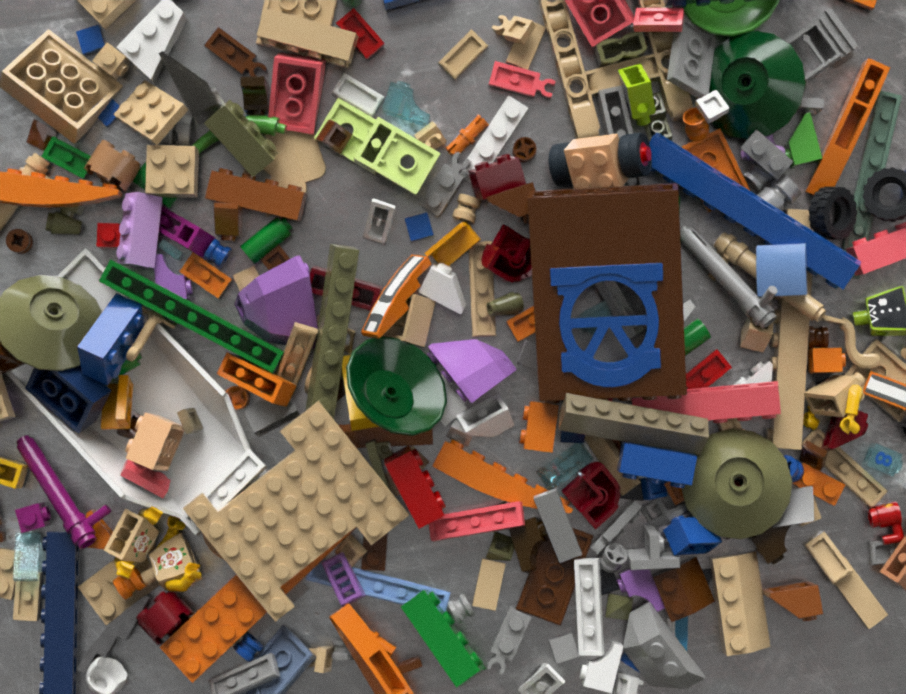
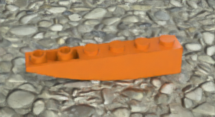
(849, 125)
(51, 193)
(487, 478)
(369, 653)

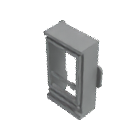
(835, 36)

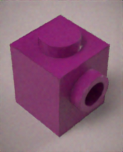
(33, 517)

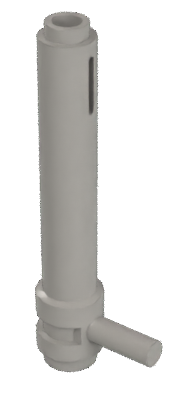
(751, 305)

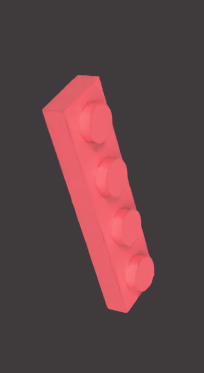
(477, 521)

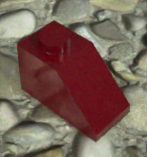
(837, 437)

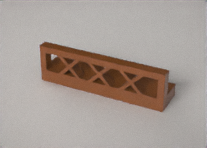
(360, 437)

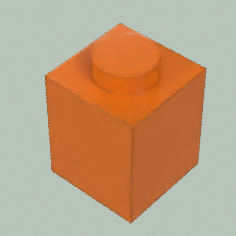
(826, 360)

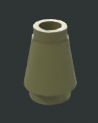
(62, 224)
(506, 305)

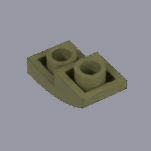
(658, 120)

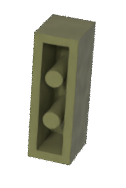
(241, 137)

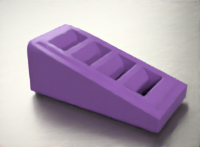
(355, 584)

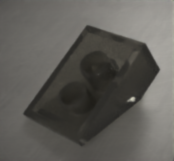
(195, 91)

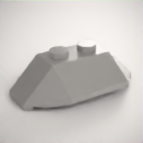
(658, 651)

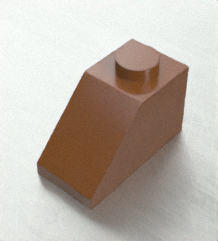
(228, 221)

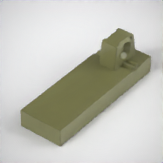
(377, 452)

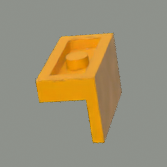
(454, 244)
(118, 407)

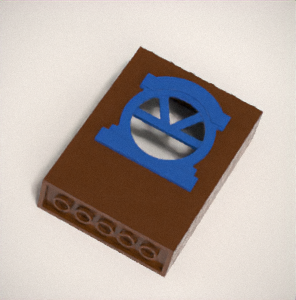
(595, 238)

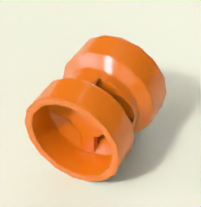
(695, 124)
(239, 397)
(127, 587)

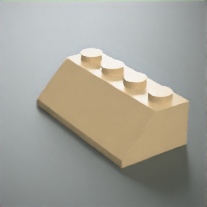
(739, 603)

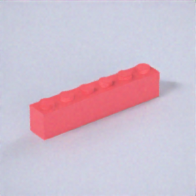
(722, 402)

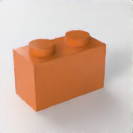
(539, 427)

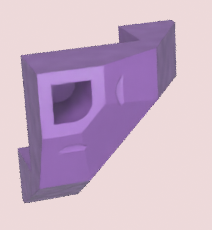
(277, 301)
(472, 366)

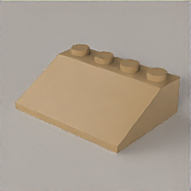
(59, 85)

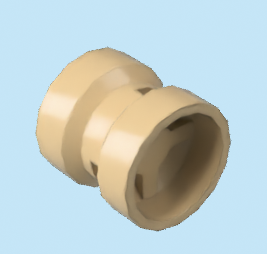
(464, 213)

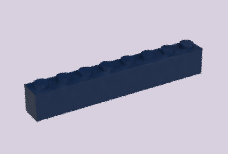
(59, 614)

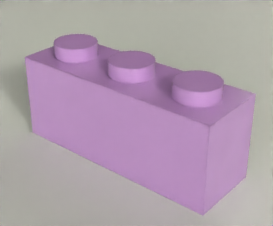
(139, 230)

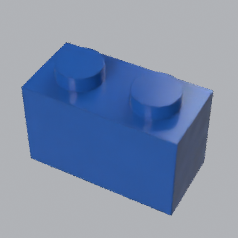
(689, 537)

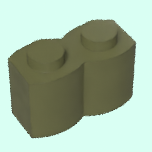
(617, 50)

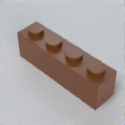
(256, 195)

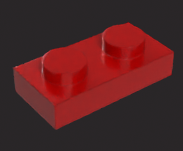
(368, 41)
(707, 371)

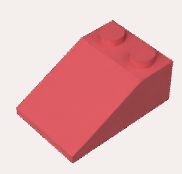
(600, 17)
(296, 91)

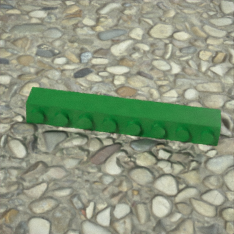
(191, 315)

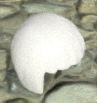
(105, 676)

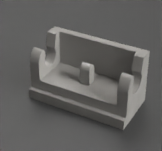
(268, 416)

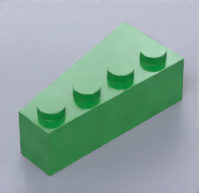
(443, 638)

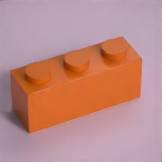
(256, 379)

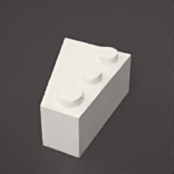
(153, 35)

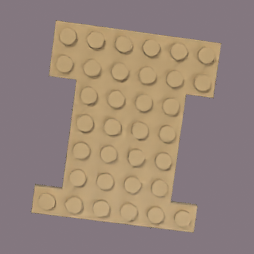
(298, 509)

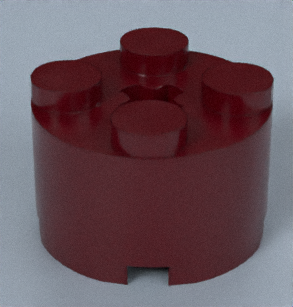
(164, 616)

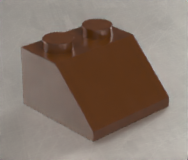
(512, 203)
(683, 589)

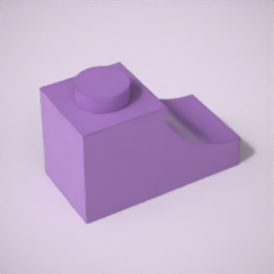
(166, 278)
(640, 584)

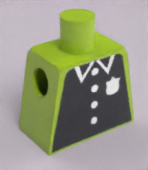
(637, 93)
(884, 313)

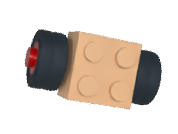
(600, 160)

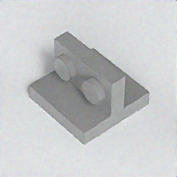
(654, 554)

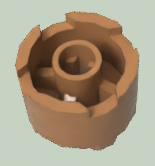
(113, 166)

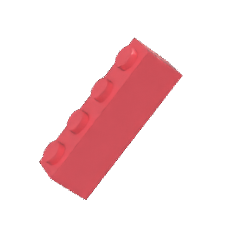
(881, 250)

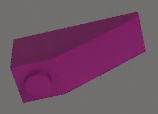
(184, 232)

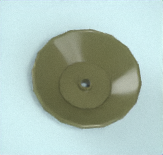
(34, 333)
(732, 509)

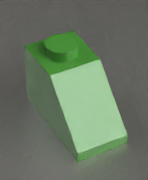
(803, 143)

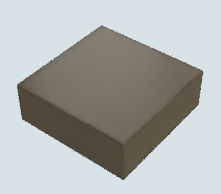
(190, 420)

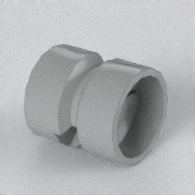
(181, 133)
(781, 192)

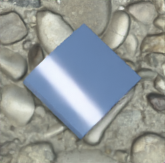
(782, 267)

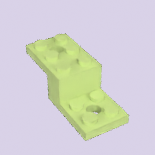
(381, 146)

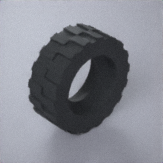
(871, 194)
(845, 212)

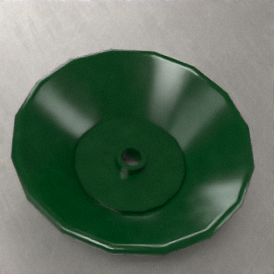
(774, 87)
(396, 386)

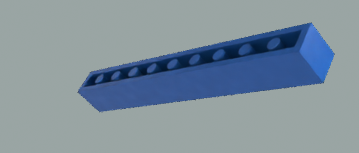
(749, 210)

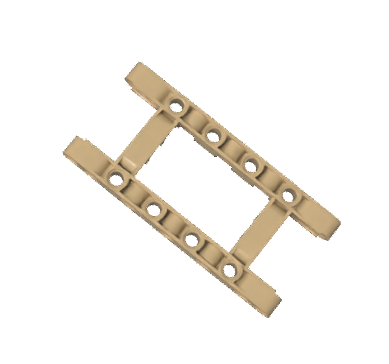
(571, 69)

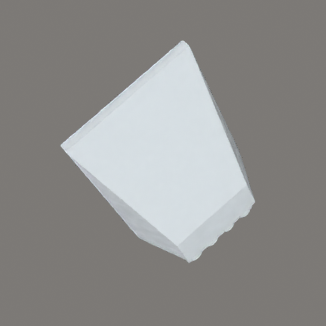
(166, 382)

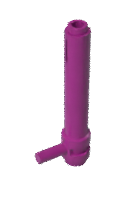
(74, 522)

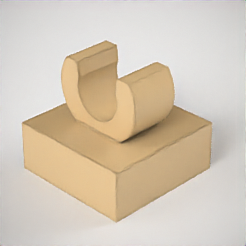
(431, 136)
(323, 659)

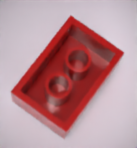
(415, 486)

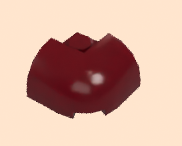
(508, 255)
(594, 493)

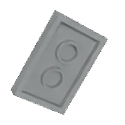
(692, 59)

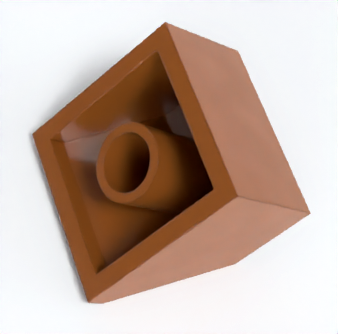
(797, 599)

